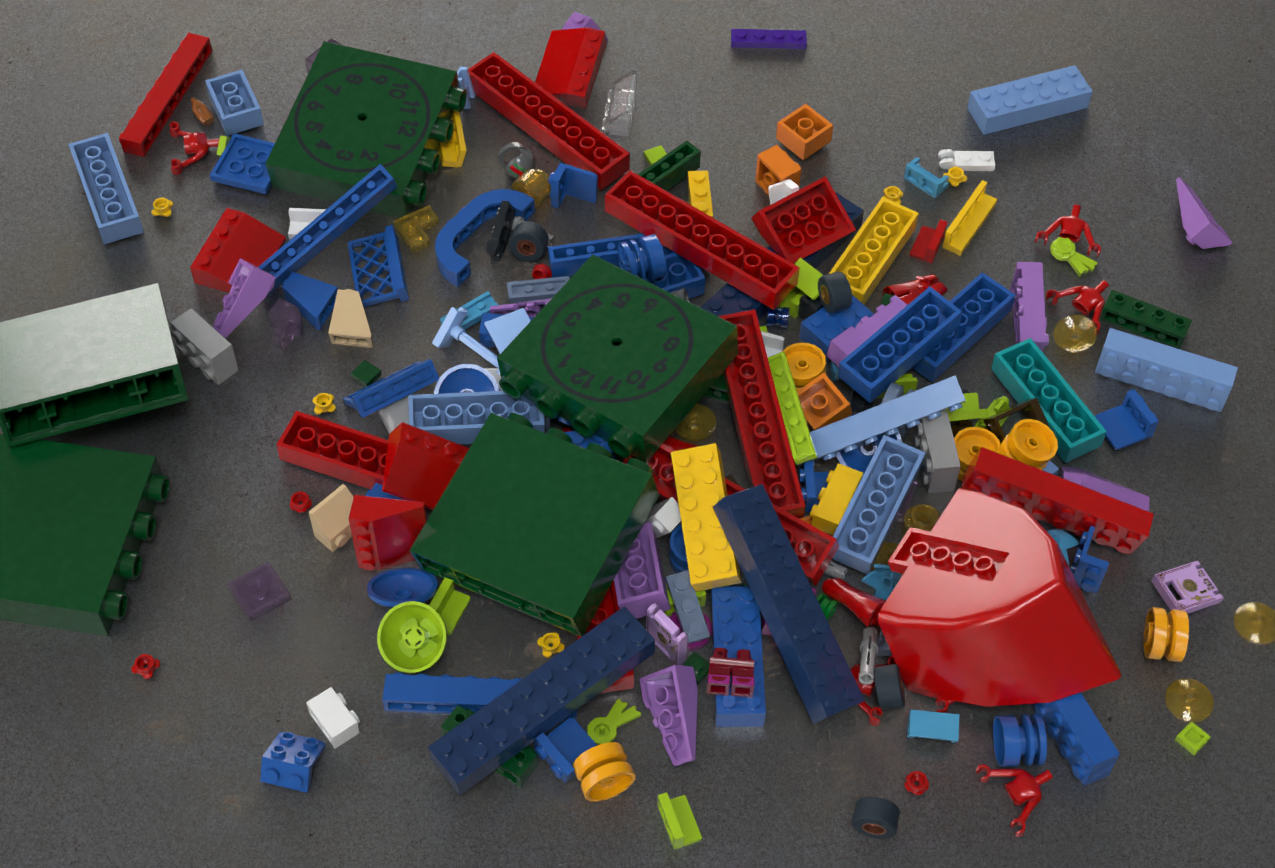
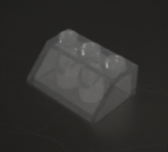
(621, 107)

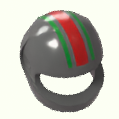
(519, 164)

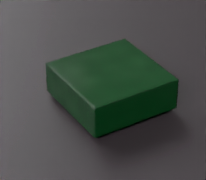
(366, 373)

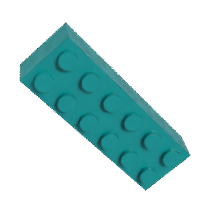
(1031, 375)

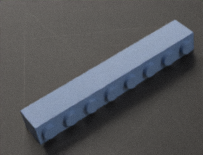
(887, 418)

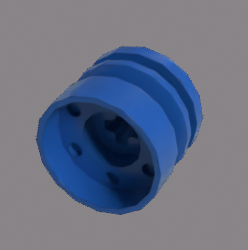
(643, 259)
(1019, 740)

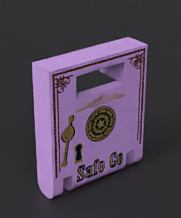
(1192, 586)
(665, 633)

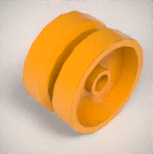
(805, 363)
(969, 442)
(1030, 443)
(1166, 634)
(603, 771)

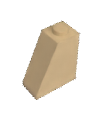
(349, 321)

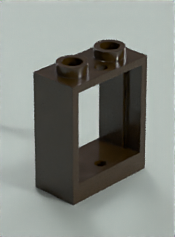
(1030, 408)

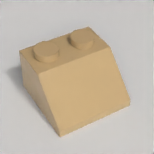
(331, 519)

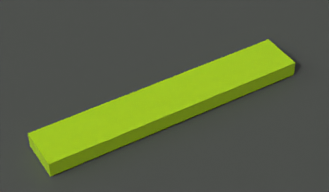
(791, 408)

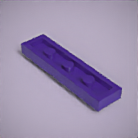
(768, 38)

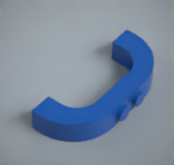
(466, 222)

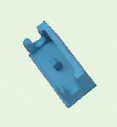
(924, 179)
(933, 725)

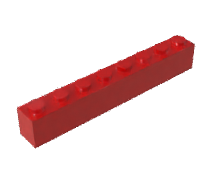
(165, 95)

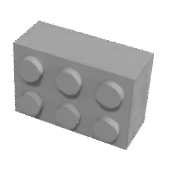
(204, 347)
(941, 458)

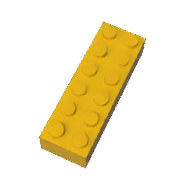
(876, 247)
(699, 487)

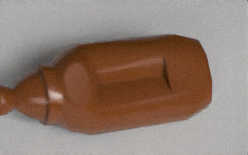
(202, 112)

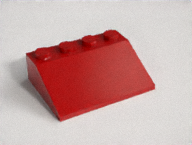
(572, 64)
(804, 221)
(233, 238)
(420, 464)
(384, 530)

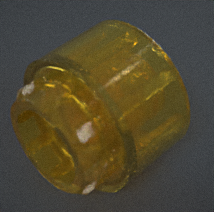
(534, 184)
(920, 517)

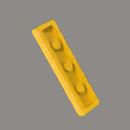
(454, 152)
(969, 220)

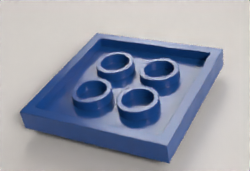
(244, 164)

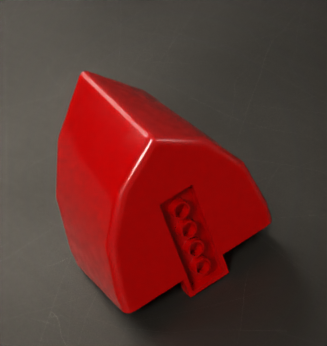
(991, 610)

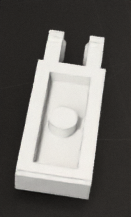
(967, 160)

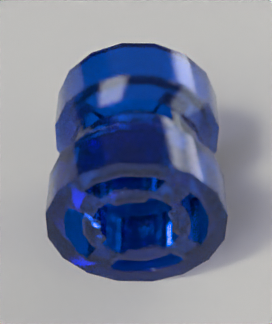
(783, 314)

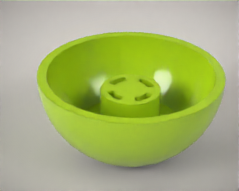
(399, 637)

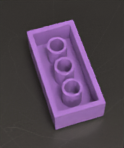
(641, 576)

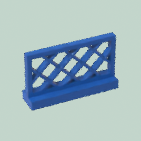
(393, 259)
(392, 387)

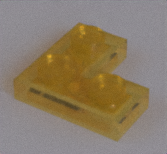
(412, 227)

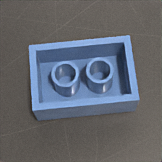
(234, 102)

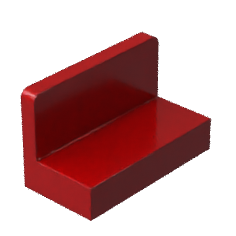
(928, 242)

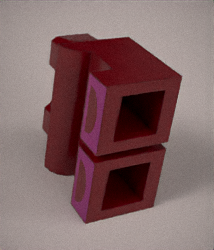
(739, 669)

